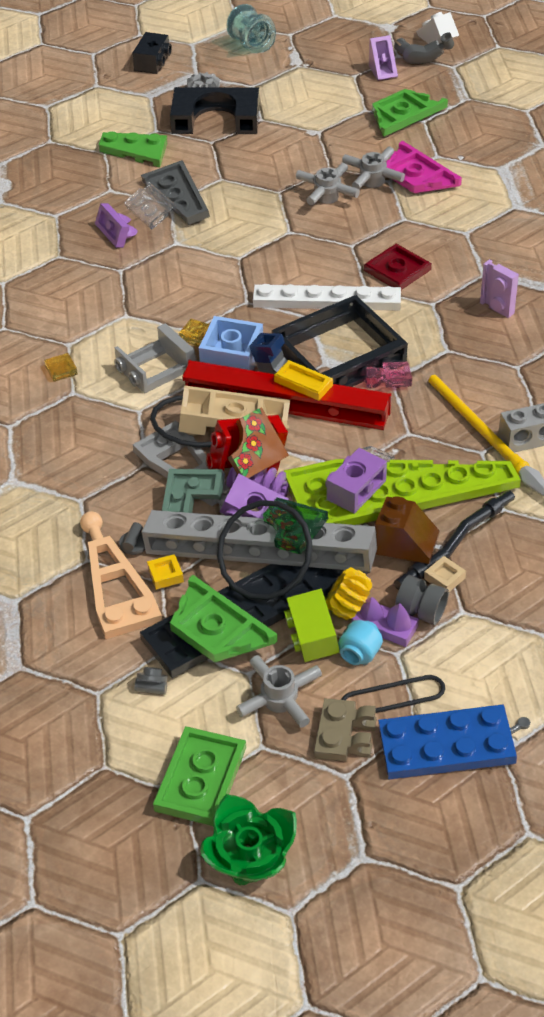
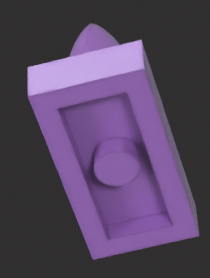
(114, 225)
(393, 622)

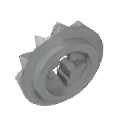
(198, 80)

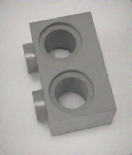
(522, 428)

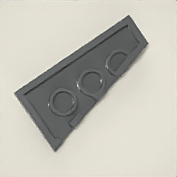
(180, 188)

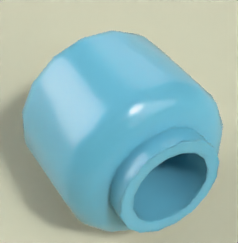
(360, 642)

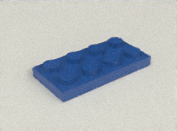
(446, 741)

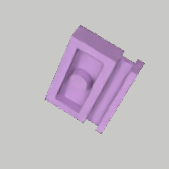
(499, 288)

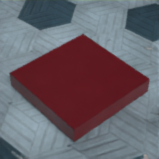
(397, 266)

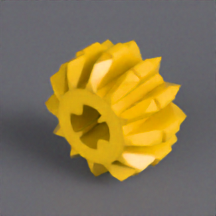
(349, 593)

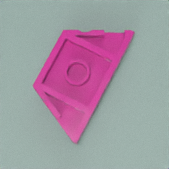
(421, 171)

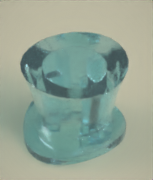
(252, 29)

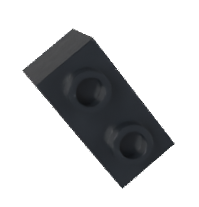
(151, 52)

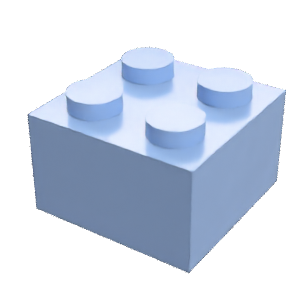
(229, 342)

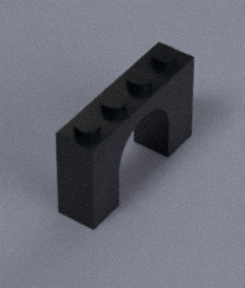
(194, 101)

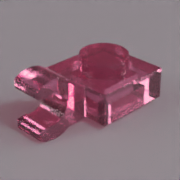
(392, 373)

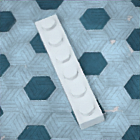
(322, 296)

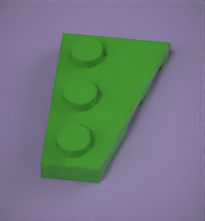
(136, 145)

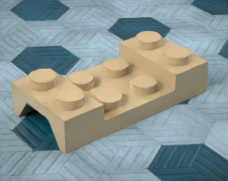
(205, 406)

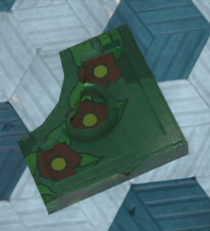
(289, 531)

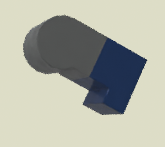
(269, 354)

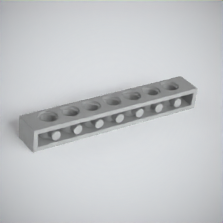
(253, 541)

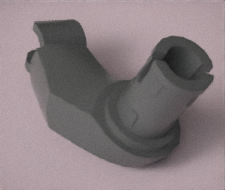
(424, 54)

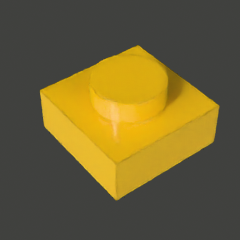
(165, 571)

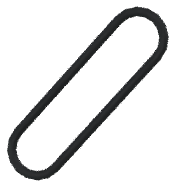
(398, 683)

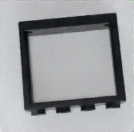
(352, 372)

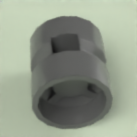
(423, 600)

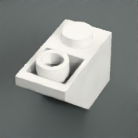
(436, 27)

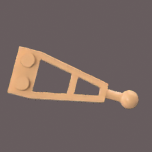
(126, 615)

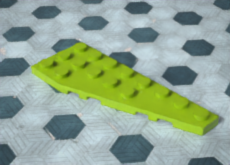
(414, 480)

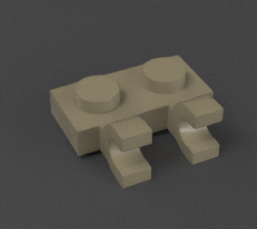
(336, 727)

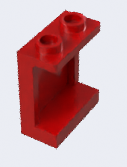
(226, 439)

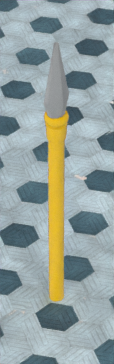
(528, 475)

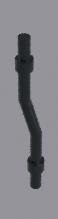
(489, 509)

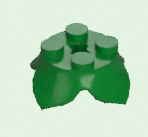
(240, 824)

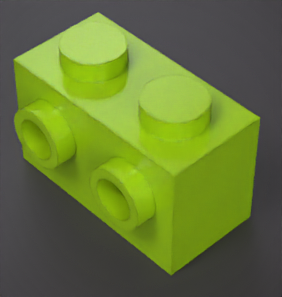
(312, 624)

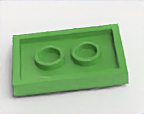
(199, 775)

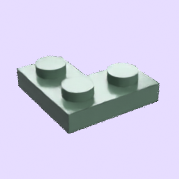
(191, 484)

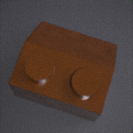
(405, 531)

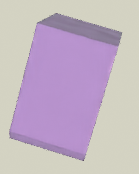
(382, 58)

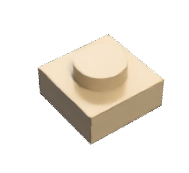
(445, 574)

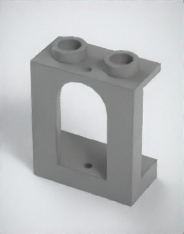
(167, 342)

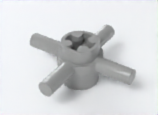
(373, 169)
(327, 184)
(279, 690)

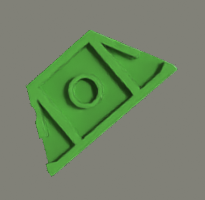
(404, 109)
(217, 625)

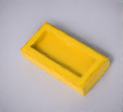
(303, 380)

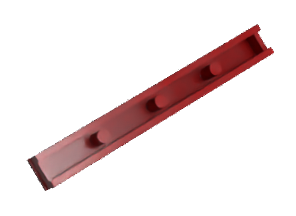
(338, 405)

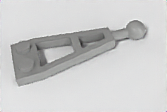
(156, 448)

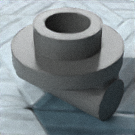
(132, 541)
(151, 681)

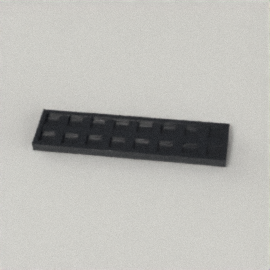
(179, 656)

